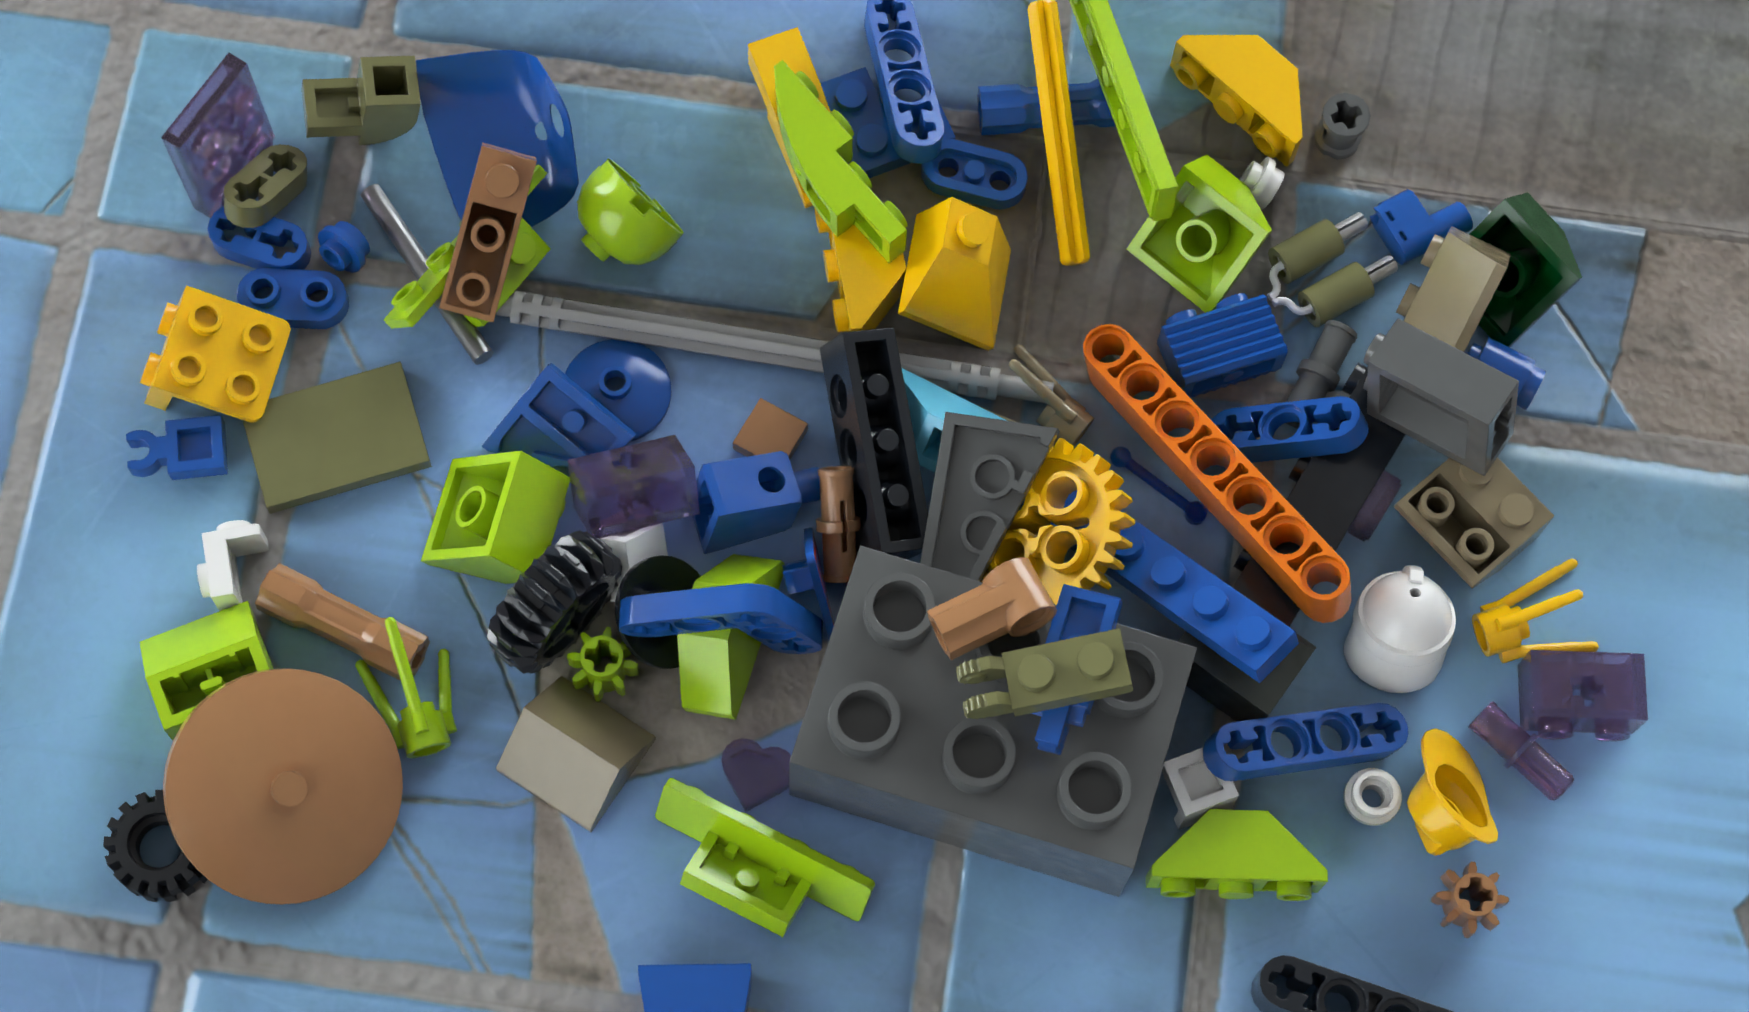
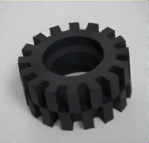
(125, 853)

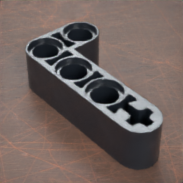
(1302, 974)

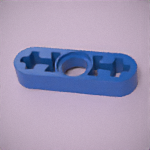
(1308, 440)

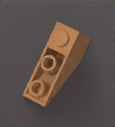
(488, 232)

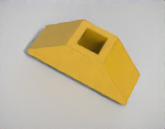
(1247, 87)
(864, 279)

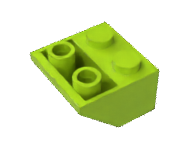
(199, 658)

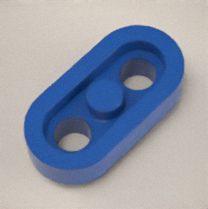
(975, 171)
(292, 296)

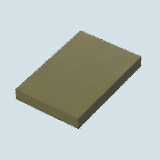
(336, 438)

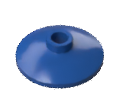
(647, 387)

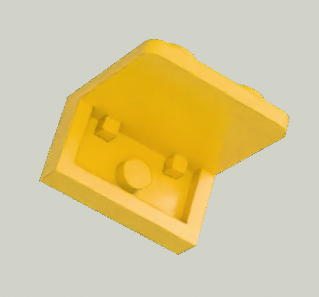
(216, 356)

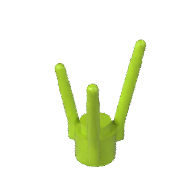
(422, 728)

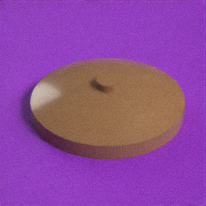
(282, 786)

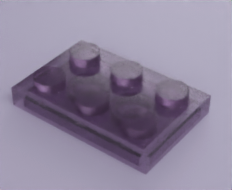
(218, 134)

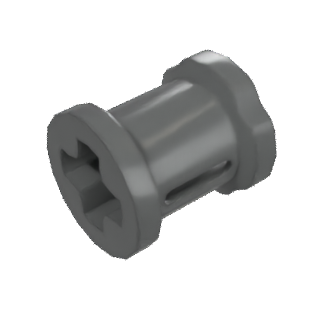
(1342, 125)

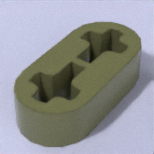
(258, 181)

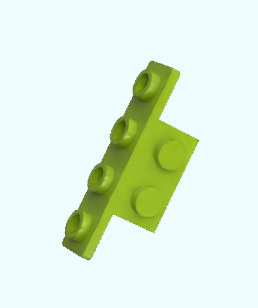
(417, 297)
(755, 866)

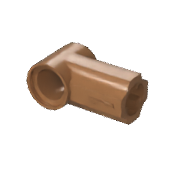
(1006, 602)

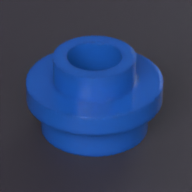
(343, 247)

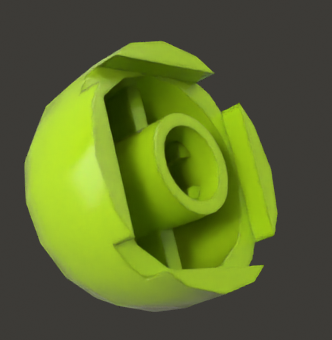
(623, 218)

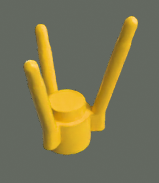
(1503, 628)

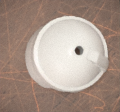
(1400, 631)

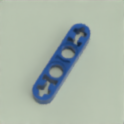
(904, 75)
(1308, 747)

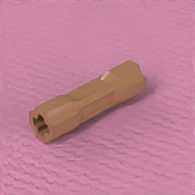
(307, 605)

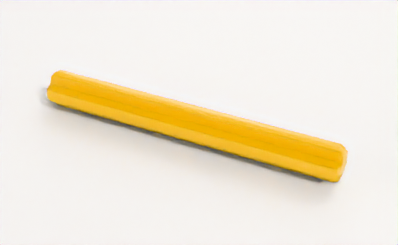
(1058, 132)

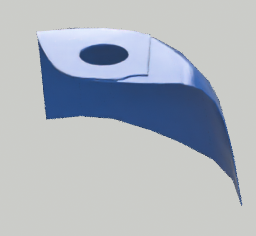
(499, 102)

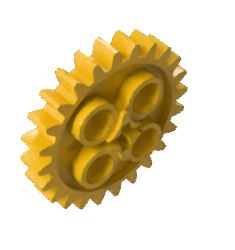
(1095, 502)

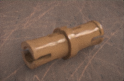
(837, 522)

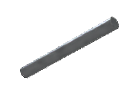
(416, 260)

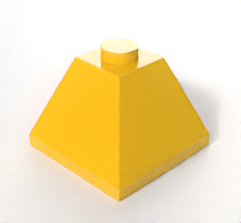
(956, 272)

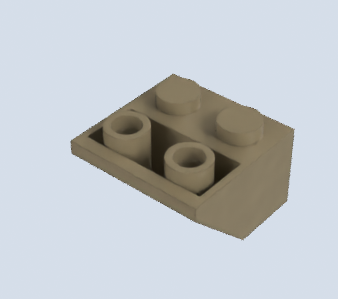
(1475, 518)

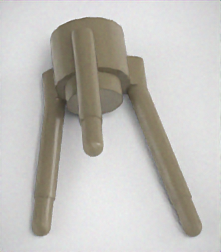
(1062, 409)

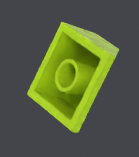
(496, 515)

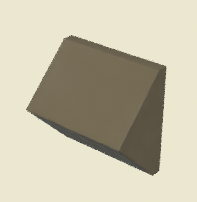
(573, 752)

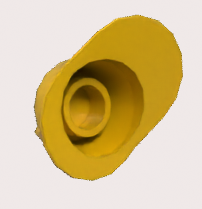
(1449, 797)

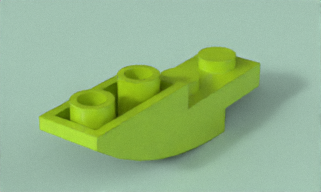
(819, 152)

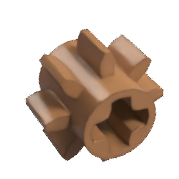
(1480, 889)

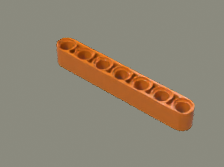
(1219, 493)

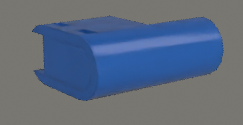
(1409, 228)

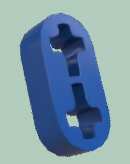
(255, 251)

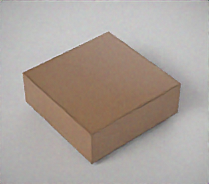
(770, 431)

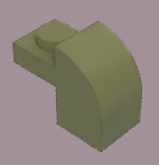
(373, 106)

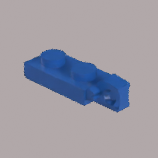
(1077, 614)

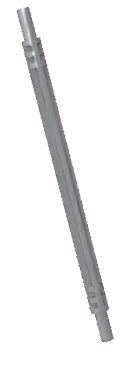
(742, 343)

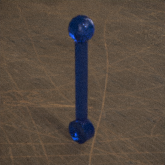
(1194, 512)

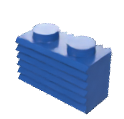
(1222, 344)

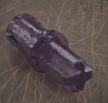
(1522, 751)

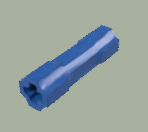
(1017, 107)

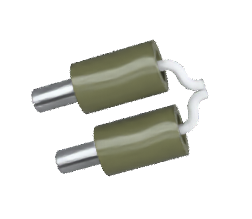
(1335, 292)

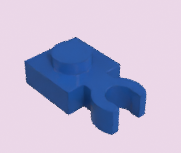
(189, 449)

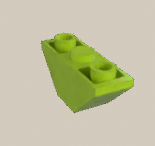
(720, 662)
(1238, 856)

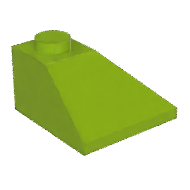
(1208, 237)

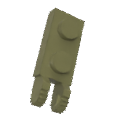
(1049, 675)

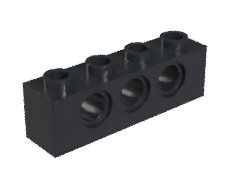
(876, 439)

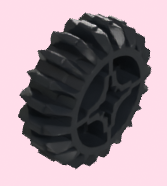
(554, 602)

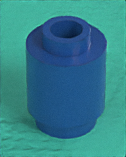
(1513, 364)

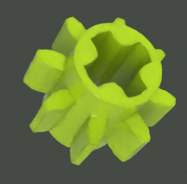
(591, 655)

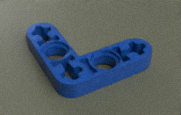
(750, 607)

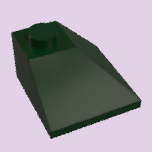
(1537, 271)

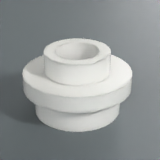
(1263, 180)
(1384, 785)

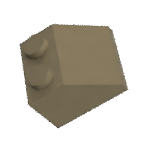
(1456, 288)

